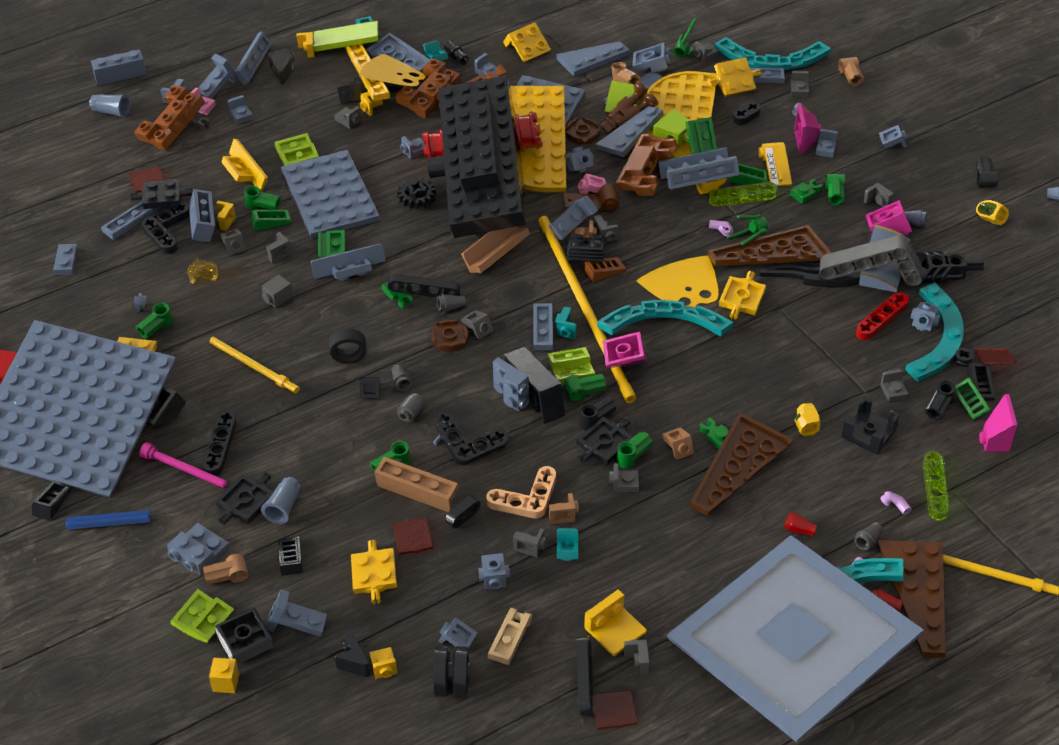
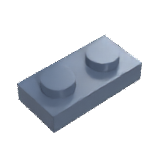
(65, 259)

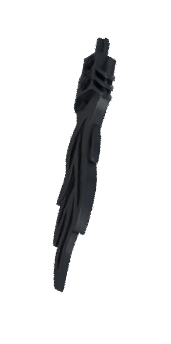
(936, 267)

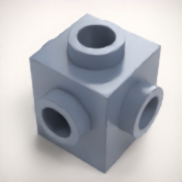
(579, 159)
(930, 313)
(493, 571)

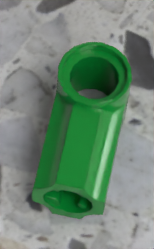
(835, 185)
(255, 199)
(158, 319)
(579, 387)
(631, 450)
(398, 452)

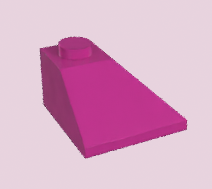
(806, 128)
(890, 216)
(624, 350)
(999, 427)

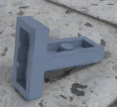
(218, 77)
(573, 216)
(295, 616)

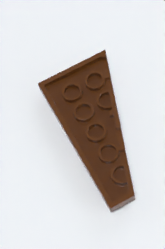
(791, 245)
(741, 456)
(921, 590)

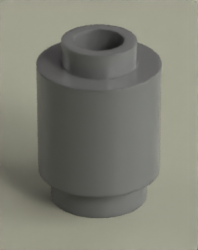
(410, 407)

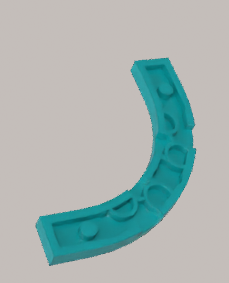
(794, 60)
(664, 309)
(951, 339)
(875, 570)

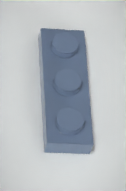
(542, 327)

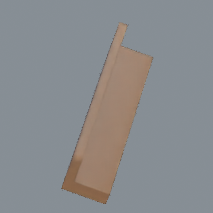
(492, 247)
(415, 484)

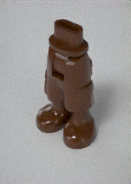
(626, 109)

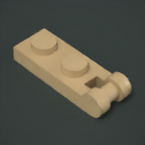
(509, 636)

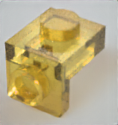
(202, 269)

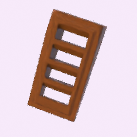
(600, 270)

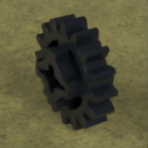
(416, 193)

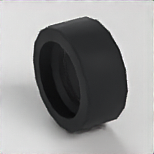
(347, 335)

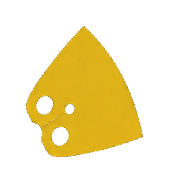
(385, 69)
(672, 279)

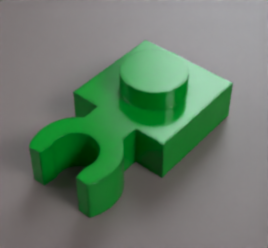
(805, 192)
(401, 297)
(714, 434)

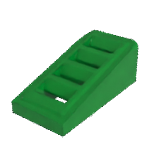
(749, 175)
(269, 219)
(963, 386)

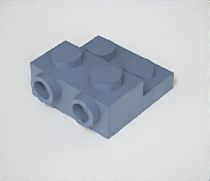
(654, 57)
(511, 383)
(197, 548)

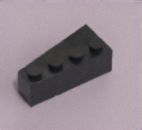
(544, 388)

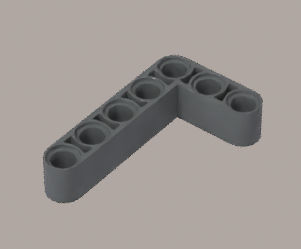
(872, 255)

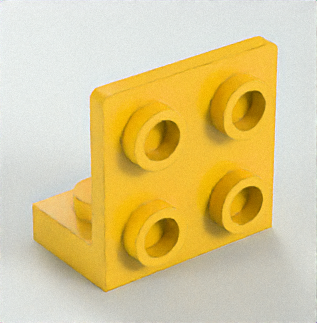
(528, 42)
(612, 623)

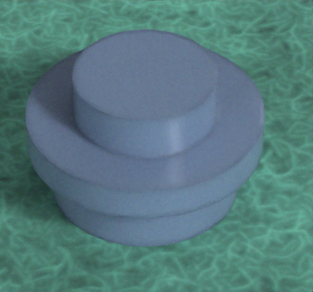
(139, 302)

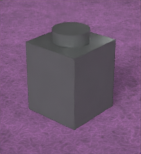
(276, 291)

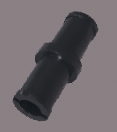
(456, 52)

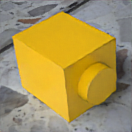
(224, 675)

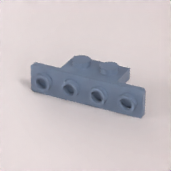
(348, 263)

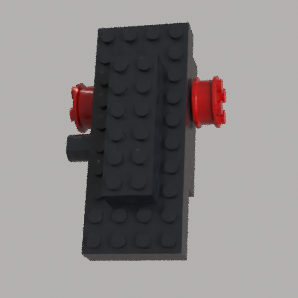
(481, 155)

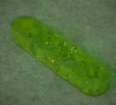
(718, 198)
(938, 485)

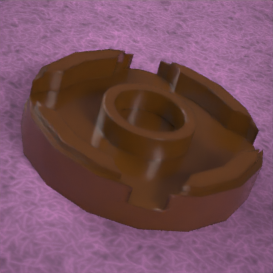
(582, 131)
(449, 335)

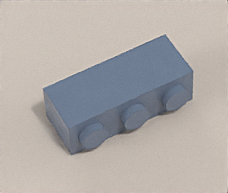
(118, 67)
(201, 215)

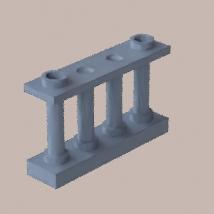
(698, 168)

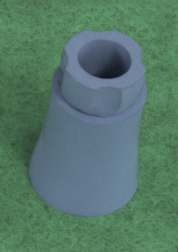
(111, 104)
(280, 503)

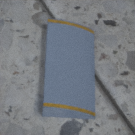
(886, 276)

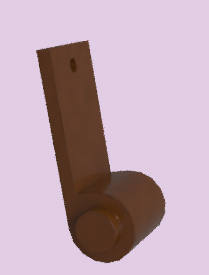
(605, 200)

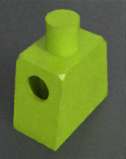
(672, 126)

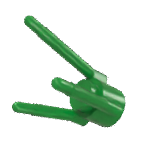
(682, 47)
(758, 226)

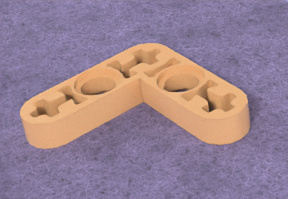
(528, 501)

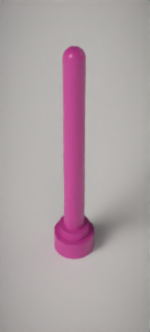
(149, 451)

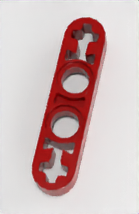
(885, 318)

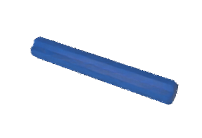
(110, 519)

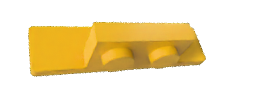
(243, 166)

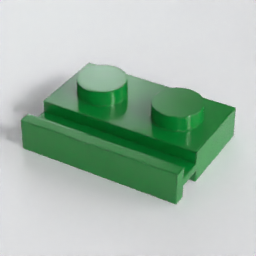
(701, 135)
(331, 243)

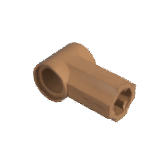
(851, 69)
(623, 75)
(232, 569)

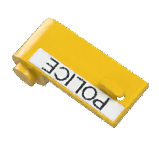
(776, 162)

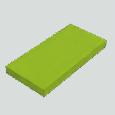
(346, 36)

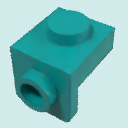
(433, 50)
(564, 325)
(567, 544)

